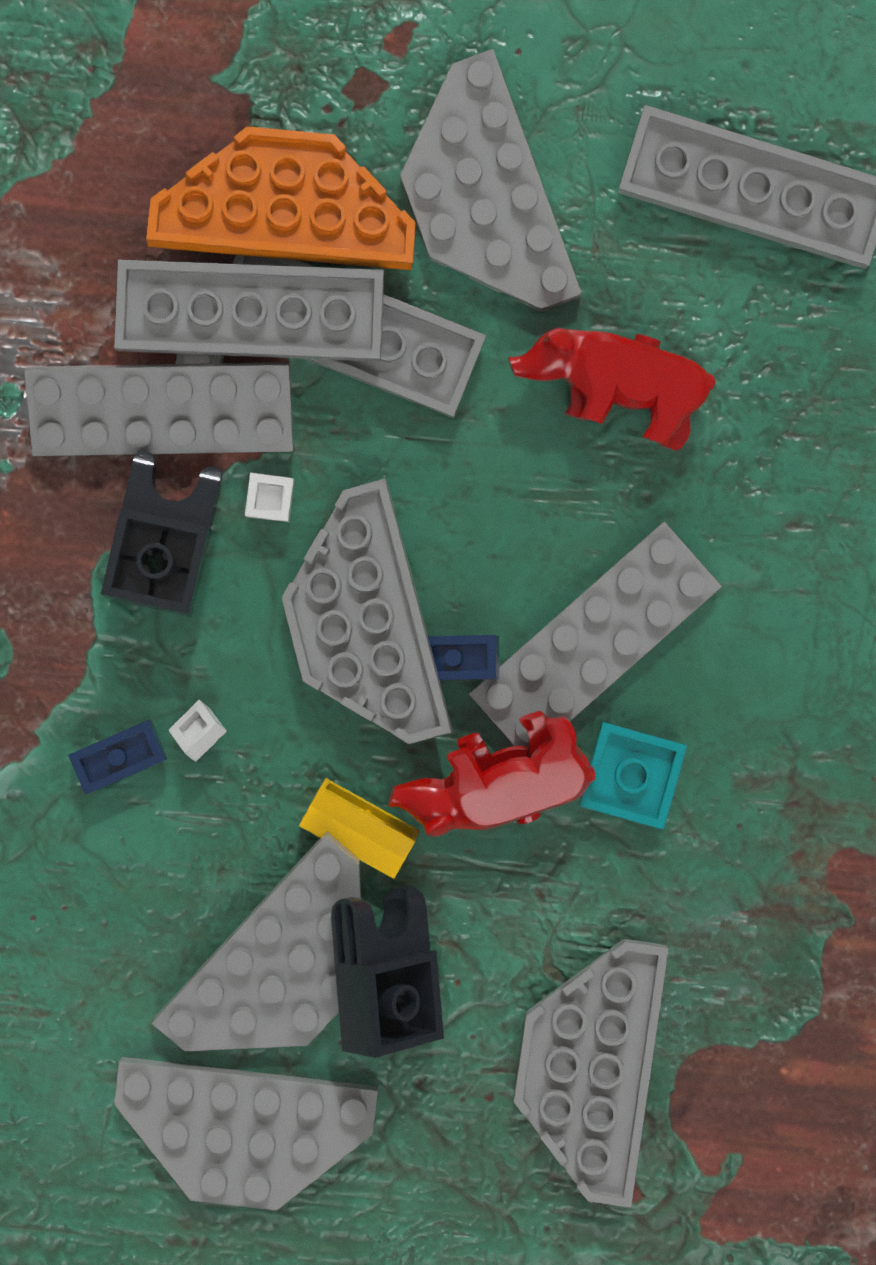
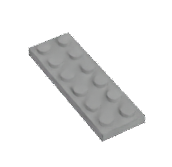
(752, 187)
(249, 310)
(421, 353)
(160, 408)
(598, 634)

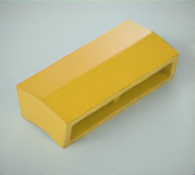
(360, 827)

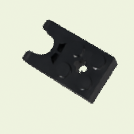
(163, 526)
(386, 975)

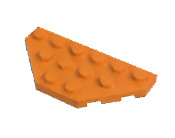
(283, 200)

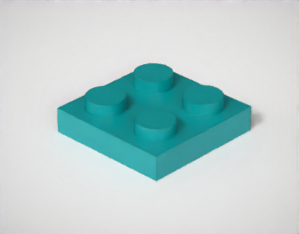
(633, 775)

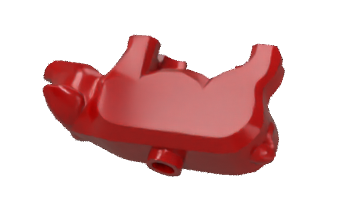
(621, 372)
(500, 786)

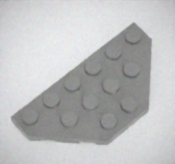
(482, 194)
(362, 621)
(276, 970)
(590, 1067)
(242, 1132)

